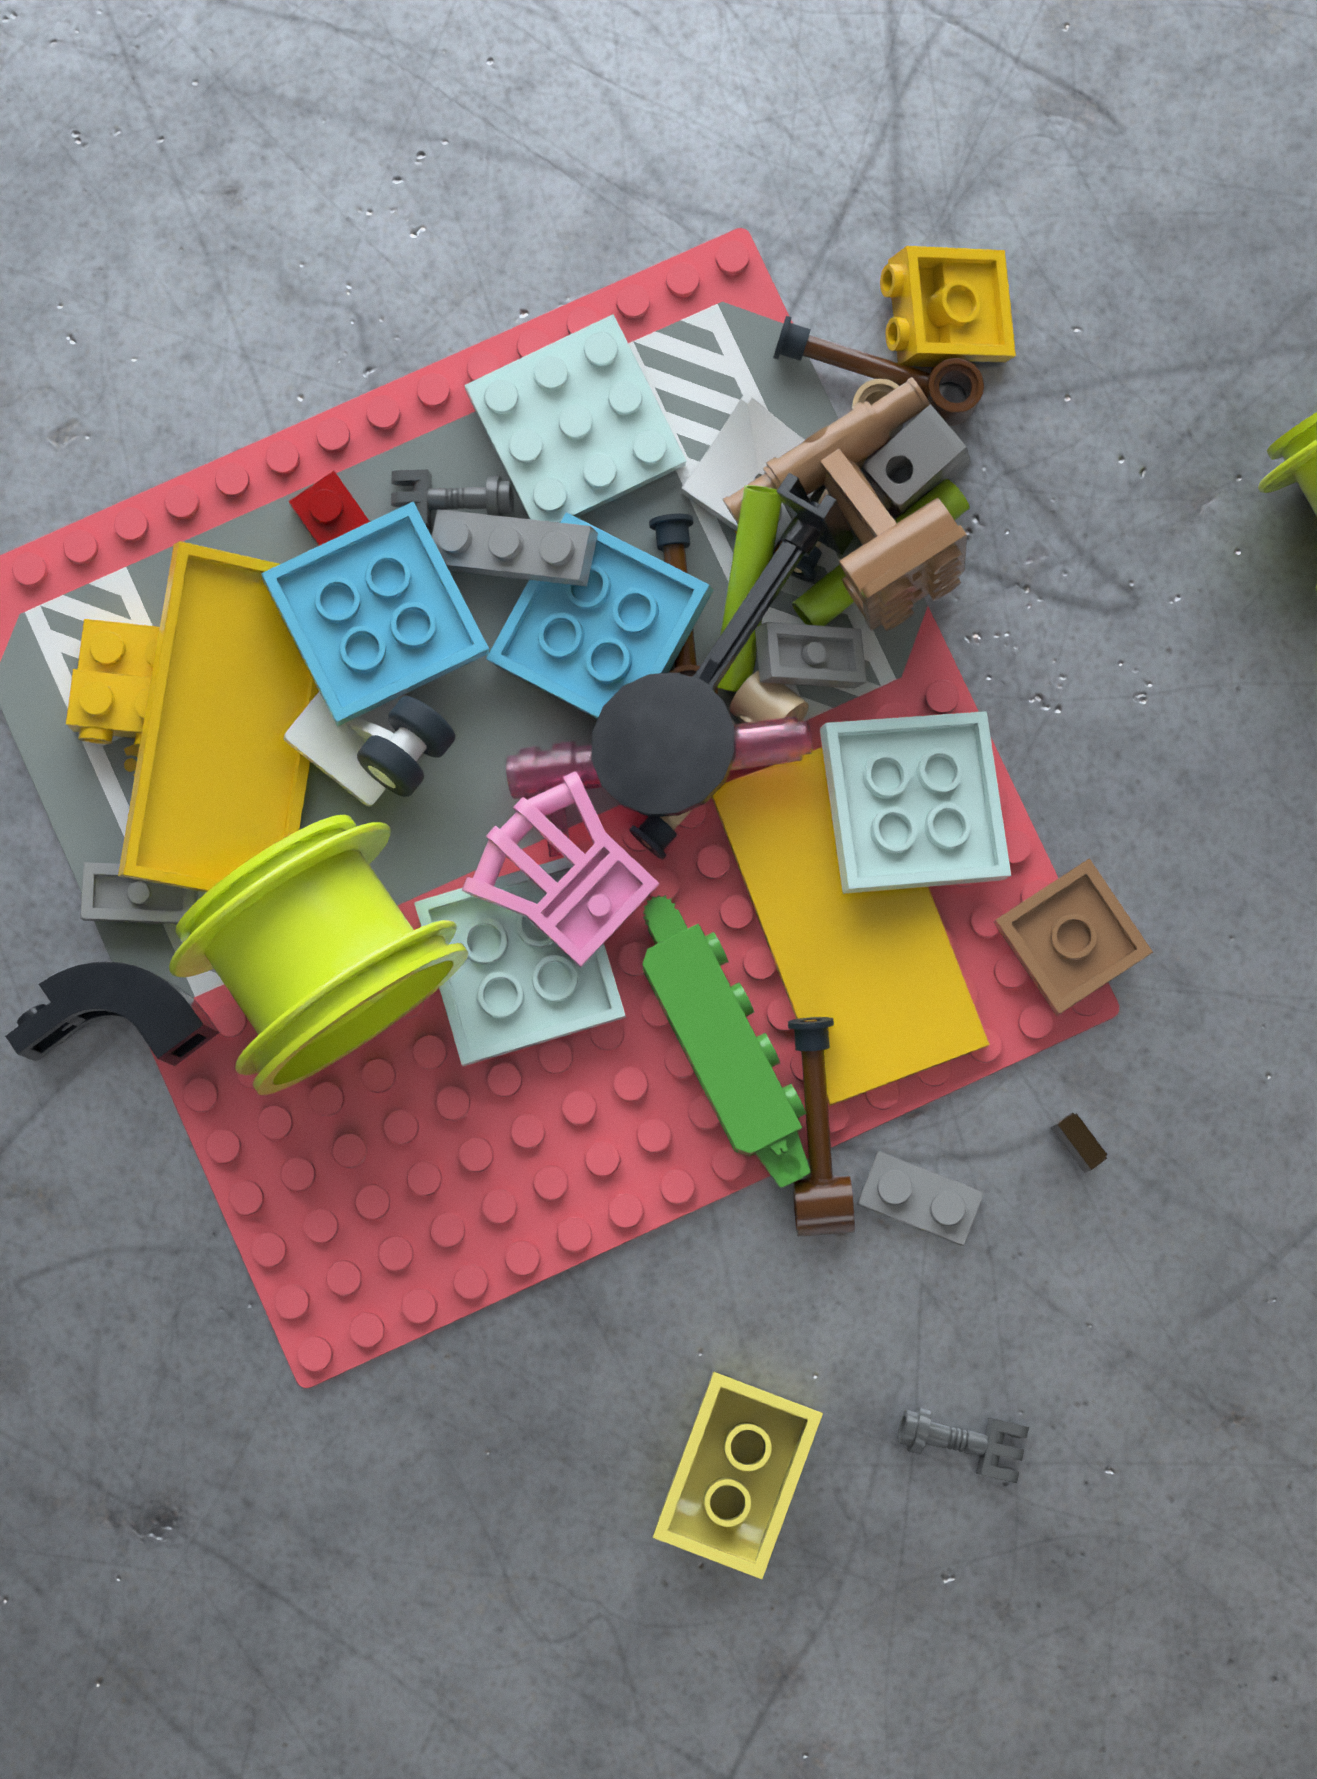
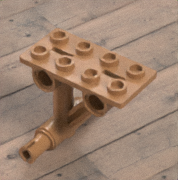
(897, 559)

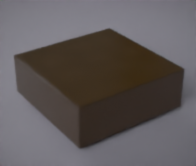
(1079, 1142)

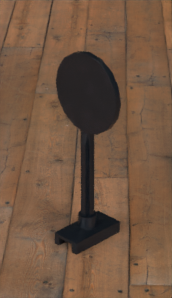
(669, 735)

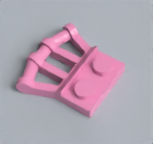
(589, 898)

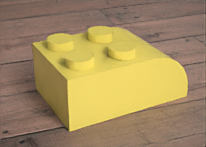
(737, 1475)

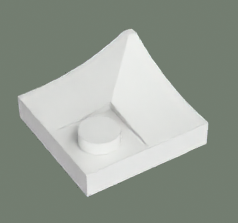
(737, 459)

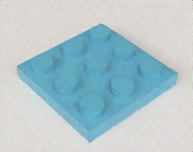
(375, 613)
(603, 634)

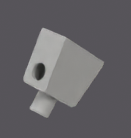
(923, 447)

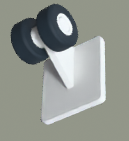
(372, 749)

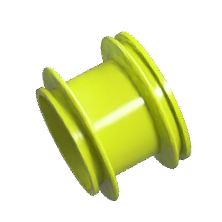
(313, 950)

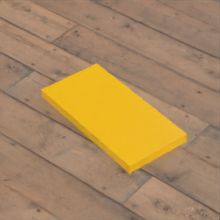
(212, 747)
(854, 957)

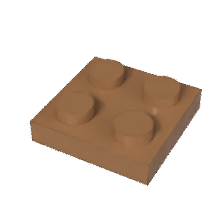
(1073, 937)

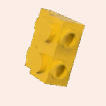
(948, 305)
(111, 681)

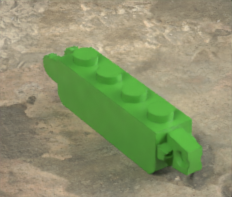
(721, 1045)

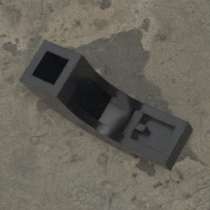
(160, 1010)

